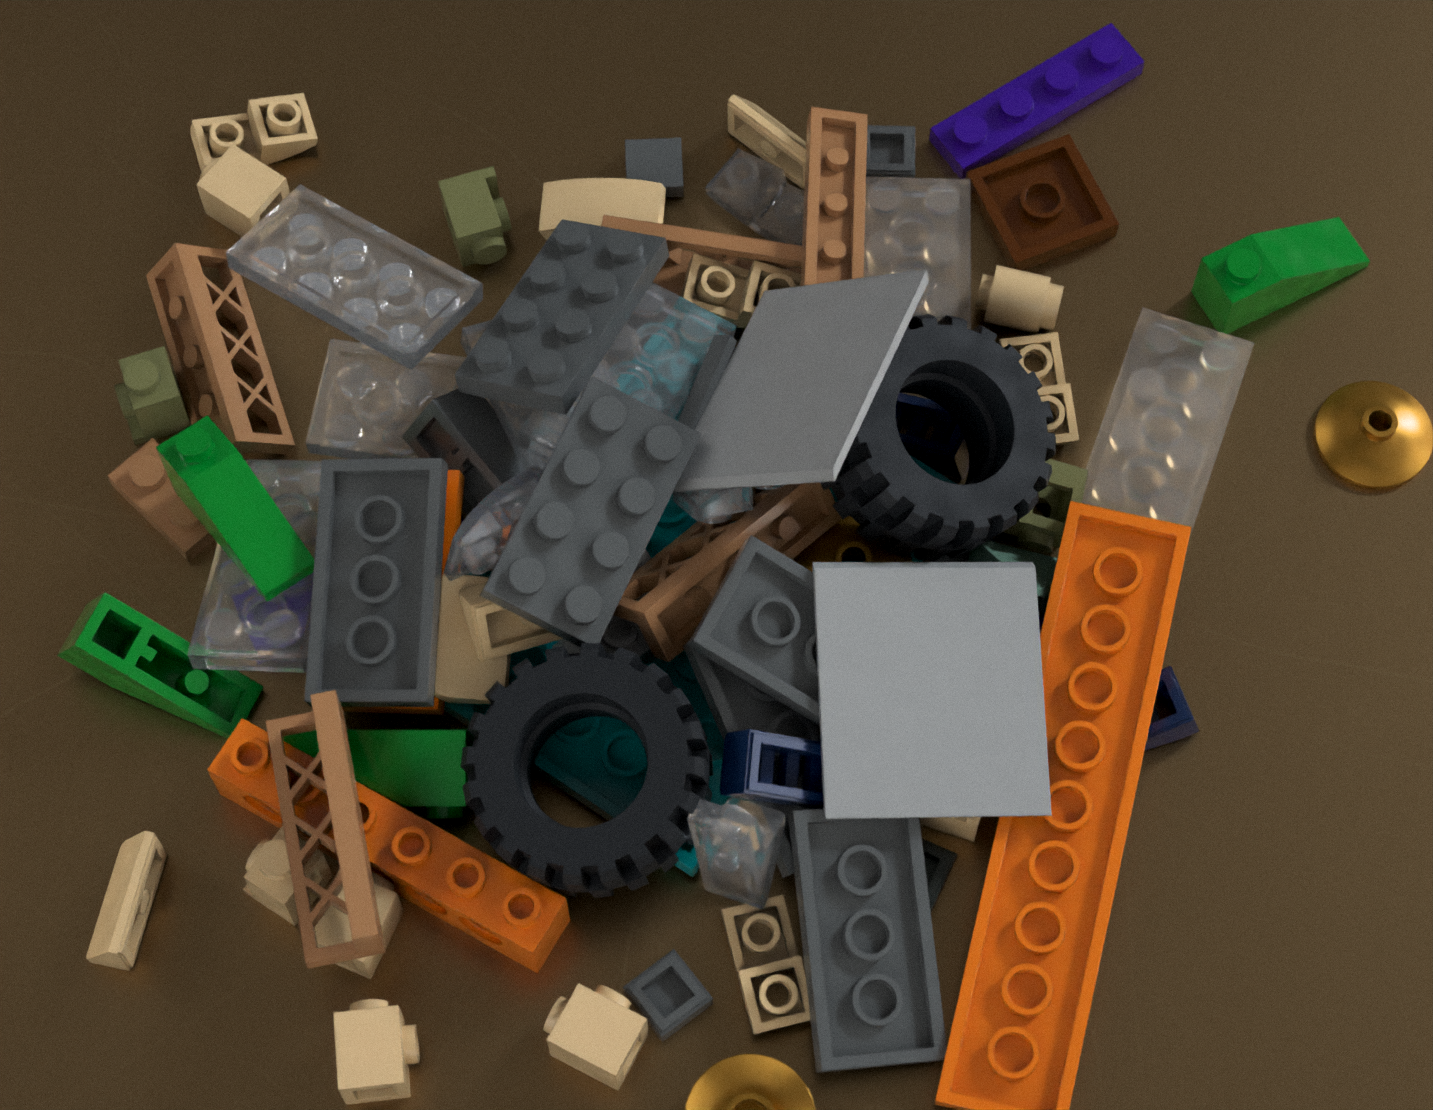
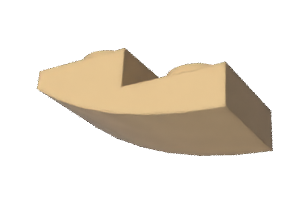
(268, 131)
(591, 198)
(732, 290)
(1044, 357)
(767, 964)

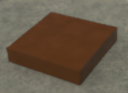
(1042, 203)

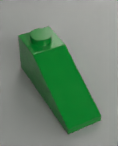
(1274, 271)
(235, 507)
(153, 666)
(406, 765)

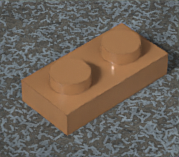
(149, 490)

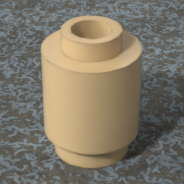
(1019, 299)

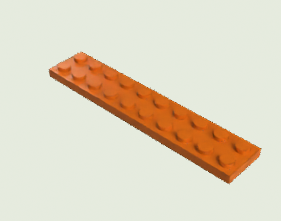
(1057, 875)

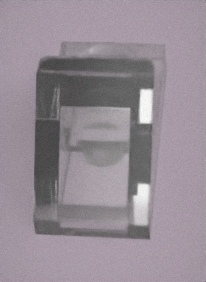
(737, 848)

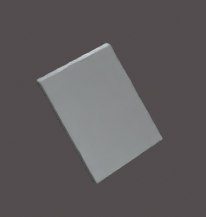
(801, 382)
(930, 690)

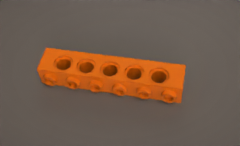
(410, 852)

